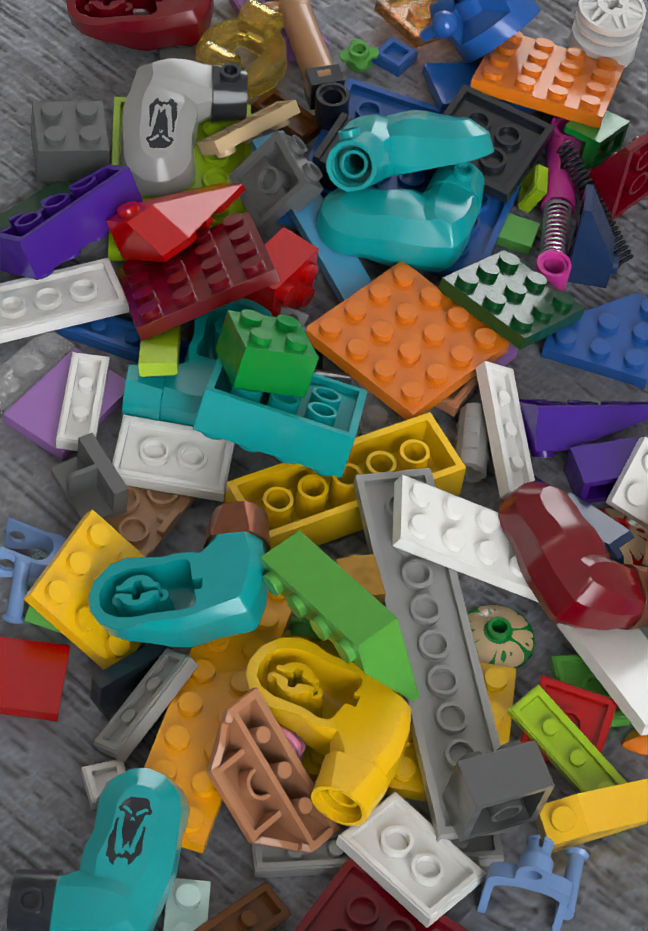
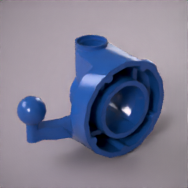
(478, 25)

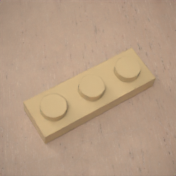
(273, 117)

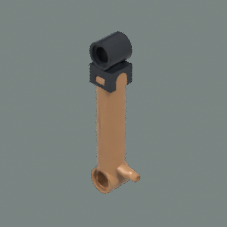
(322, 77)

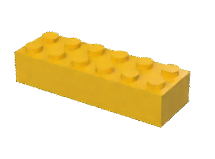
(327, 505)

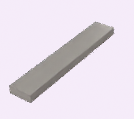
(329, 858)

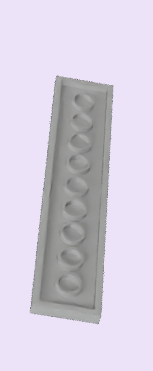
(427, 599)

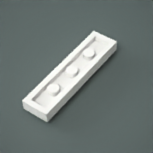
(504, 427)

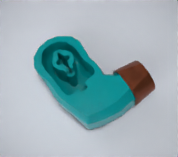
(190, 594)

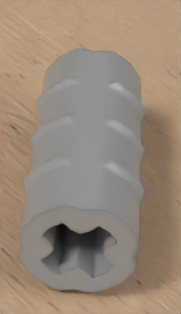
(473, 441)

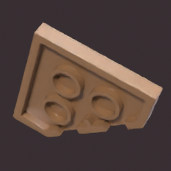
(149, 517)

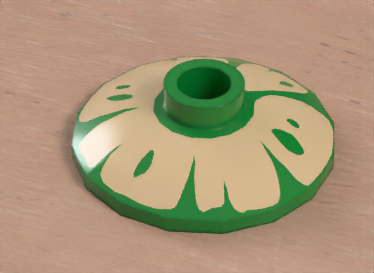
(504, 649)

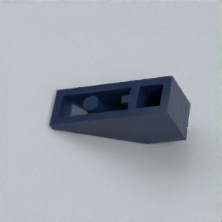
(592, 244)

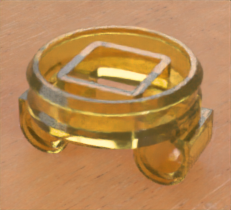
(257, 31)

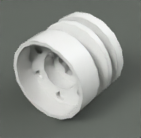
(608, 28)

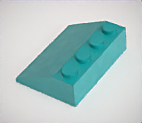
(294, 429)

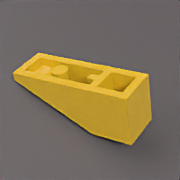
(594, 814)

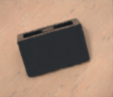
(116, 683)

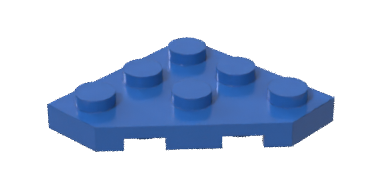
(606, 341)

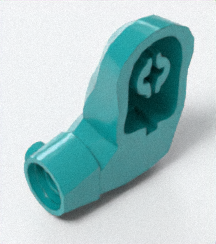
(400, 144)
(404, 224)
(180, 395)

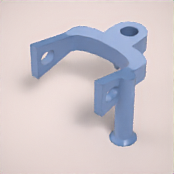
(24, 566)
(535, 874)

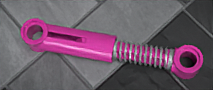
(557, 209)

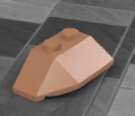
(265, 780)

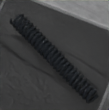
(572, 152)

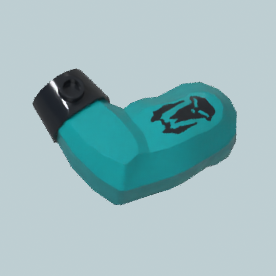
(123, 868)

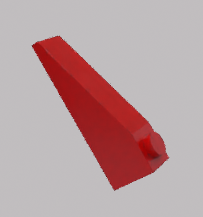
(168, 224)

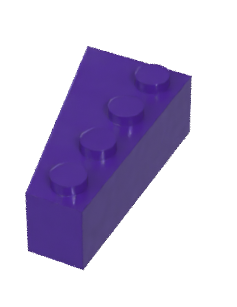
(65, 223)

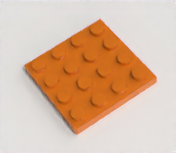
(549, 79)
(405, 341)

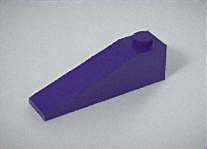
(559, 426)

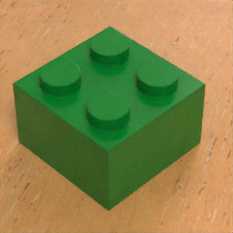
(266, 353)

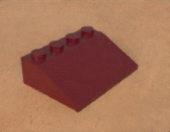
(623, 176)

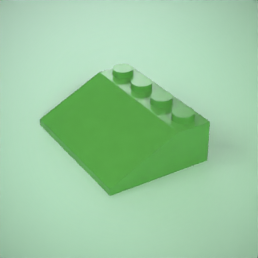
(340, 611)

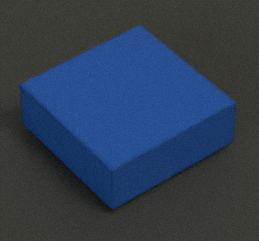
(395, 56)

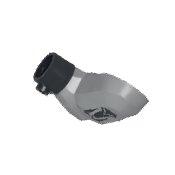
(164, 118)

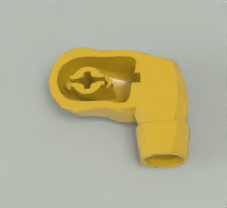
(338, 714)

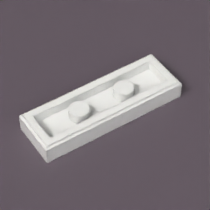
(82, 399)

